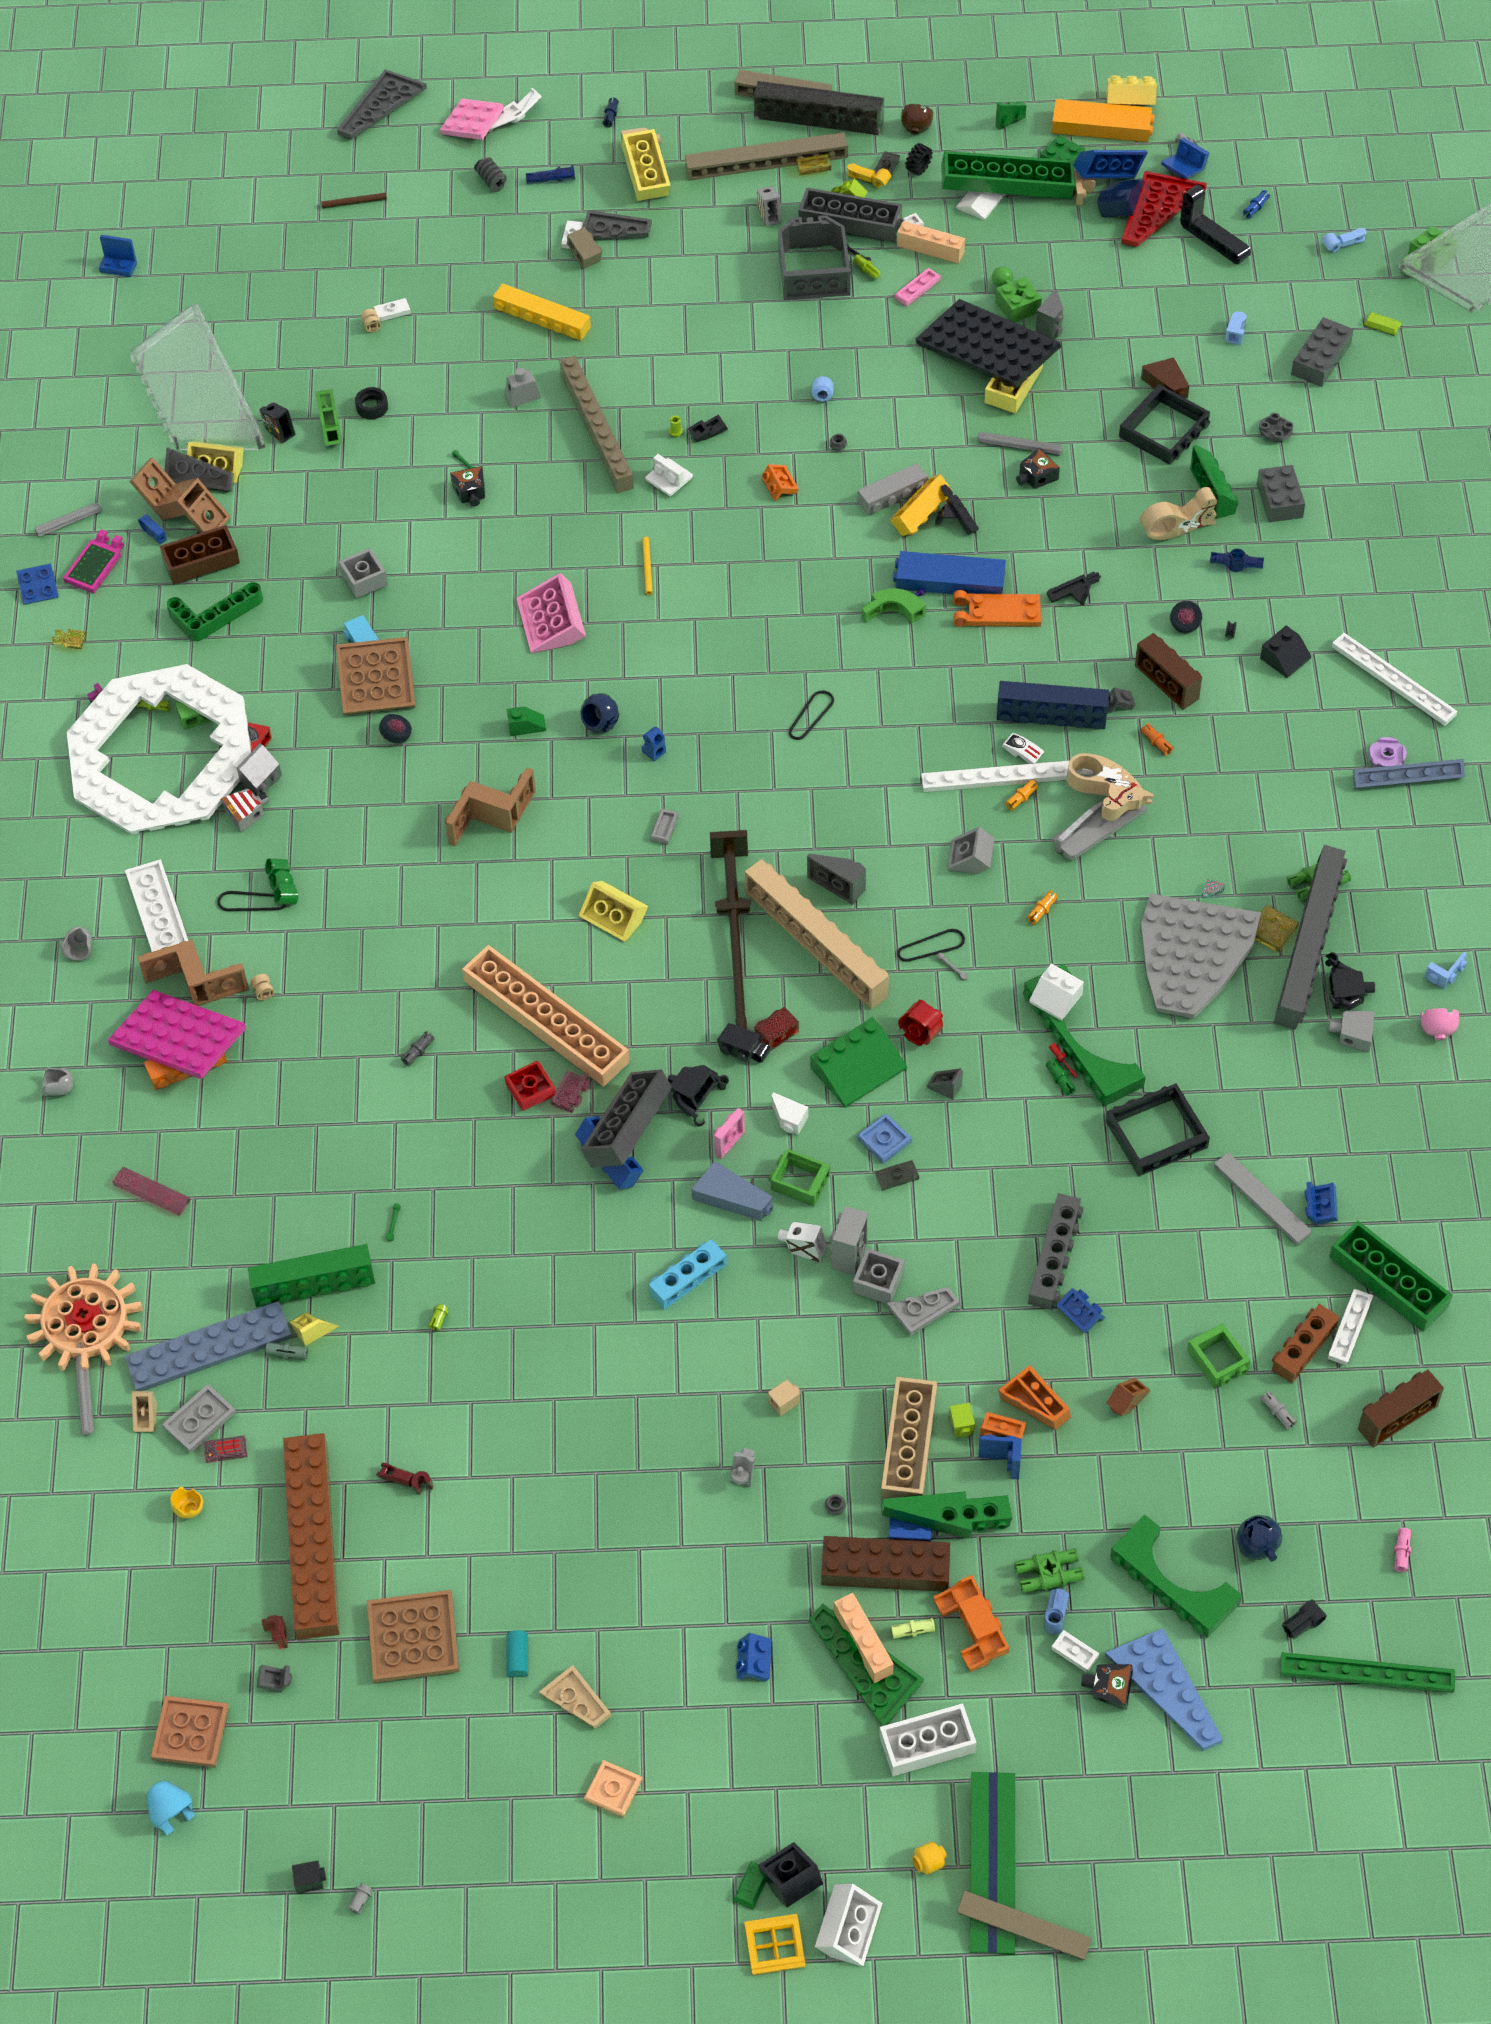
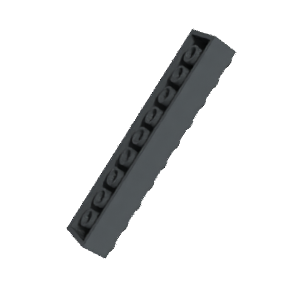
(1311, 937)

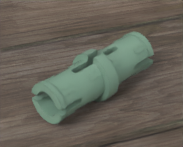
(277, 1349)

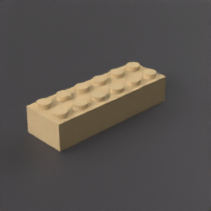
(909, 1438)

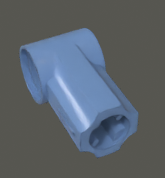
(1056, 1611)

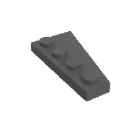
(616, 226)

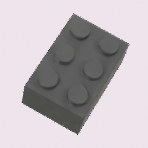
(1280, 493)

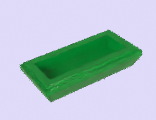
(750, 1886)

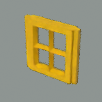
(776, 1964)

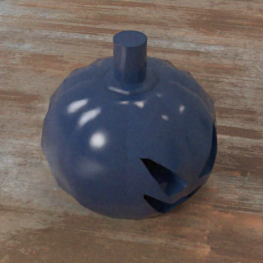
(599, 713)
(1259, 1537)

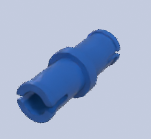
(1256, 204)

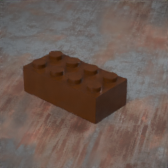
(199, 554)
(1168, 671)
(1400, 1407)

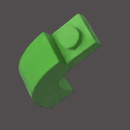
(328, 417)
(894, 600)

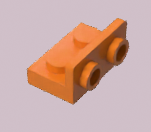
(779, 481)

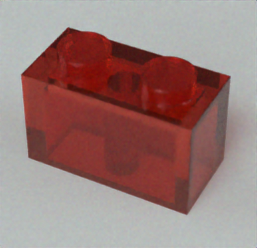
(777, 1028)

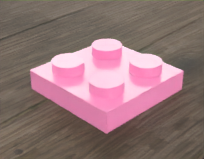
(729, 1133)

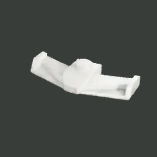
(515, 112)

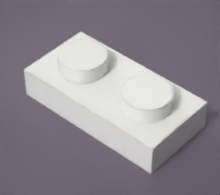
(1075, 1651)

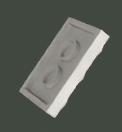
(199, 1418)

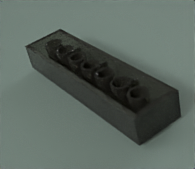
(818, 108)

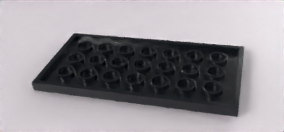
(988, 343)

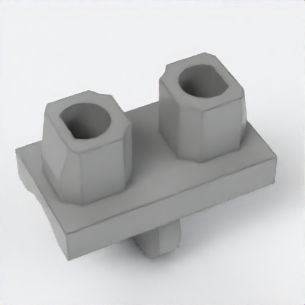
(743, 1467)

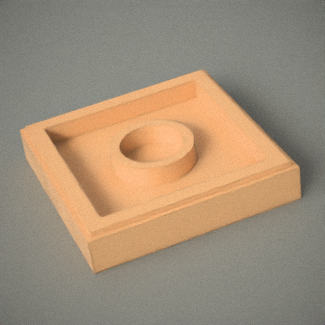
(613, 1788)

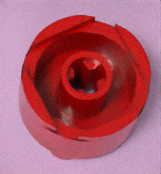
(921, 1023)

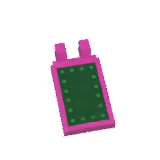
(94, 562)

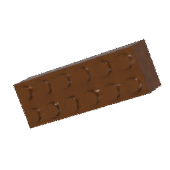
(885, 1563)

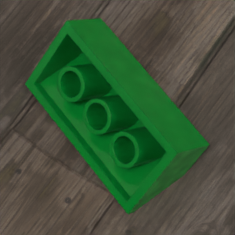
(1207, 474)

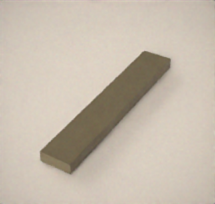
(1024, 1925)

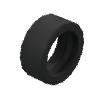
(371, 412)

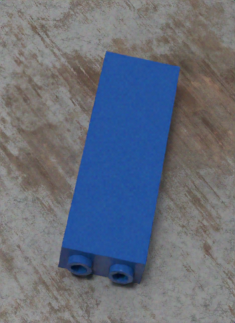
(949, 573)

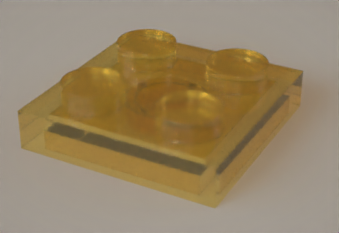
(1275, 928)

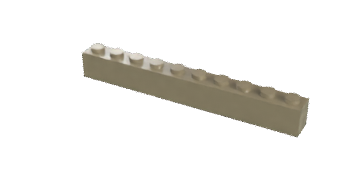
(764, 156)
(596, 424)

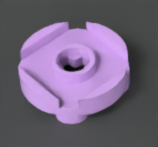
(1385, 745)

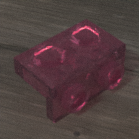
(570, 1091)

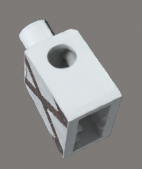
(804, 1240)

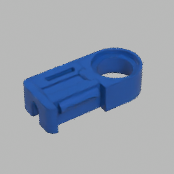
(152, 528)

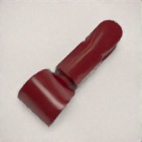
(405, 1477)

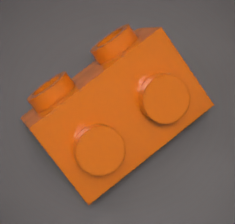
(1002, 1426)

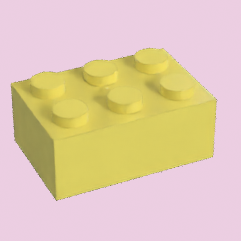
(1131, 90)

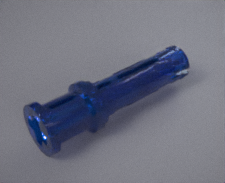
(556, 174)

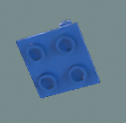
(37, 583)

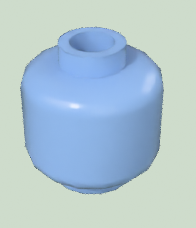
(822, 389)

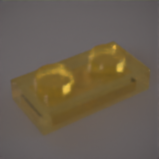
(813, 164)

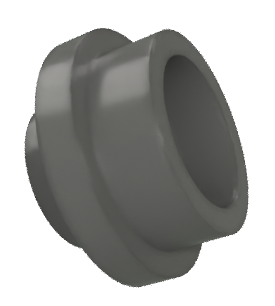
(838, 442)
(835, 1499)

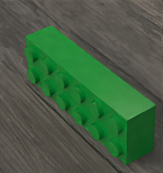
(311, 1275)
(1390, 1276)

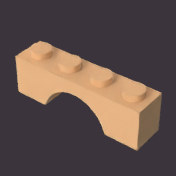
(869, 1645)

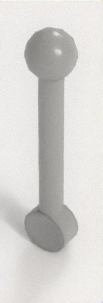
(963, 975)

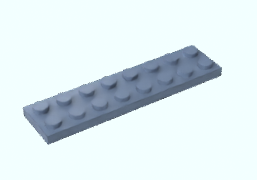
(207, 1346)

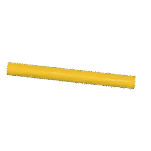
(647, 566)

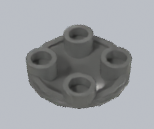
(1276, 427)

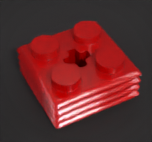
(540, 1086)

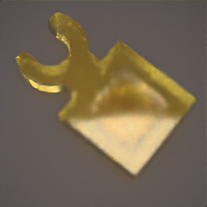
(71, 639)

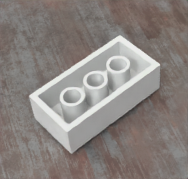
(927, 1739)

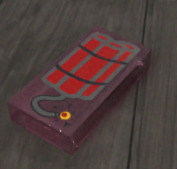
(225, 1449)

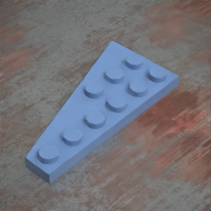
(1167, 1684)

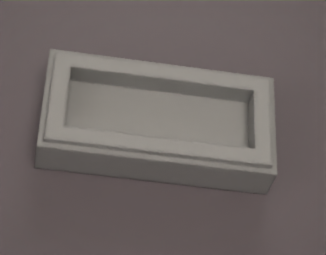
(664, 826)

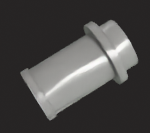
(360, 1898)

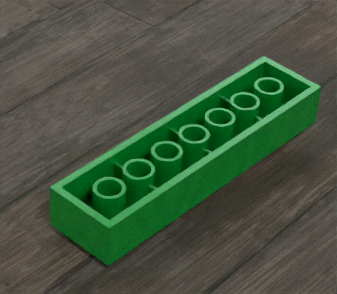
(1007, 174)

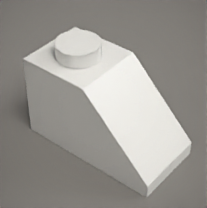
(789, 1113)

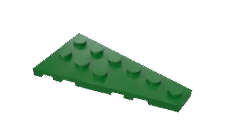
(883, 1697)

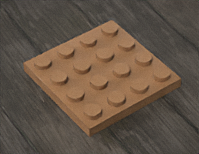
(375, 676)
(412, 1636)

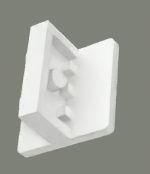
(668, 475)

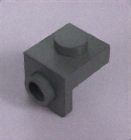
(1120, 698)
(273, 1678)

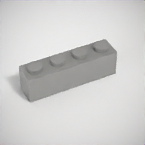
(891, 489)

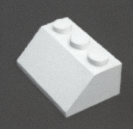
(848, 1924)

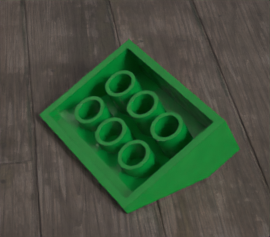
(857, 1062)

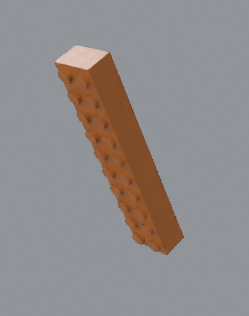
(311, 1537)

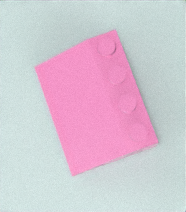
(551, 615)

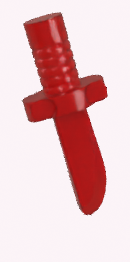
(1061, 1057)

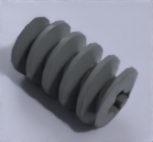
(490, 173)

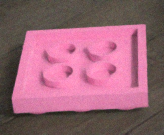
(471, 119)

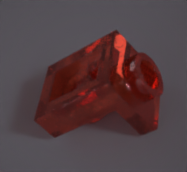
(278, 1628)

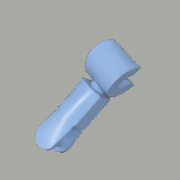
(1335, 243)

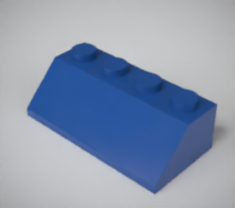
(1109, 163)

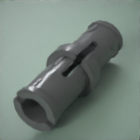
(417, 1048)

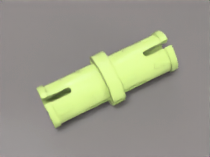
(912, 1628)

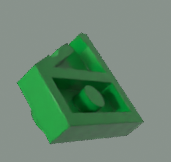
(1009, 113)

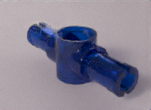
(1237, 560)

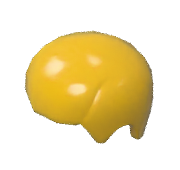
(186, 1503)

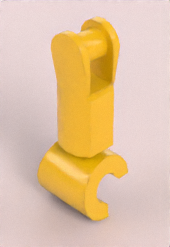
(878, 179)

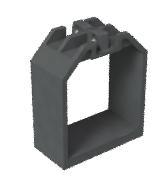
(815, 282)

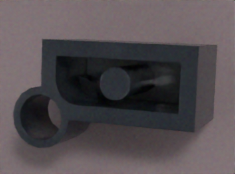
(742, 1043)

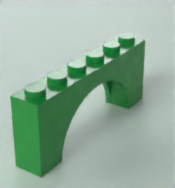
(1201, 1609)

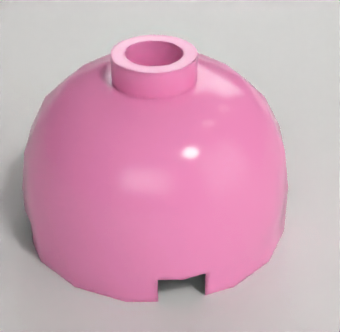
(1439, 1022)

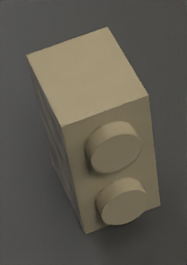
(584, 248)

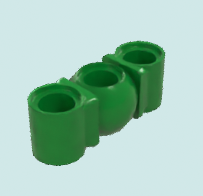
(281, 881)

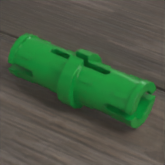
(1060, 1077)

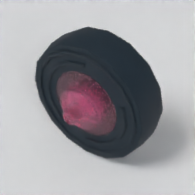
(1186, 616)
(395, 728)

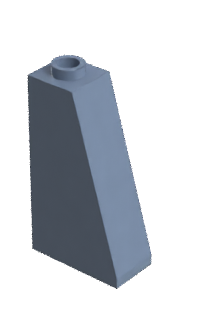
(732, 1193)

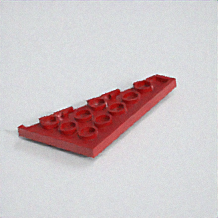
(1157, 204)

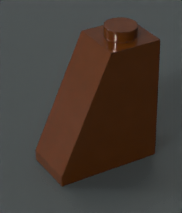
(1166, 374)

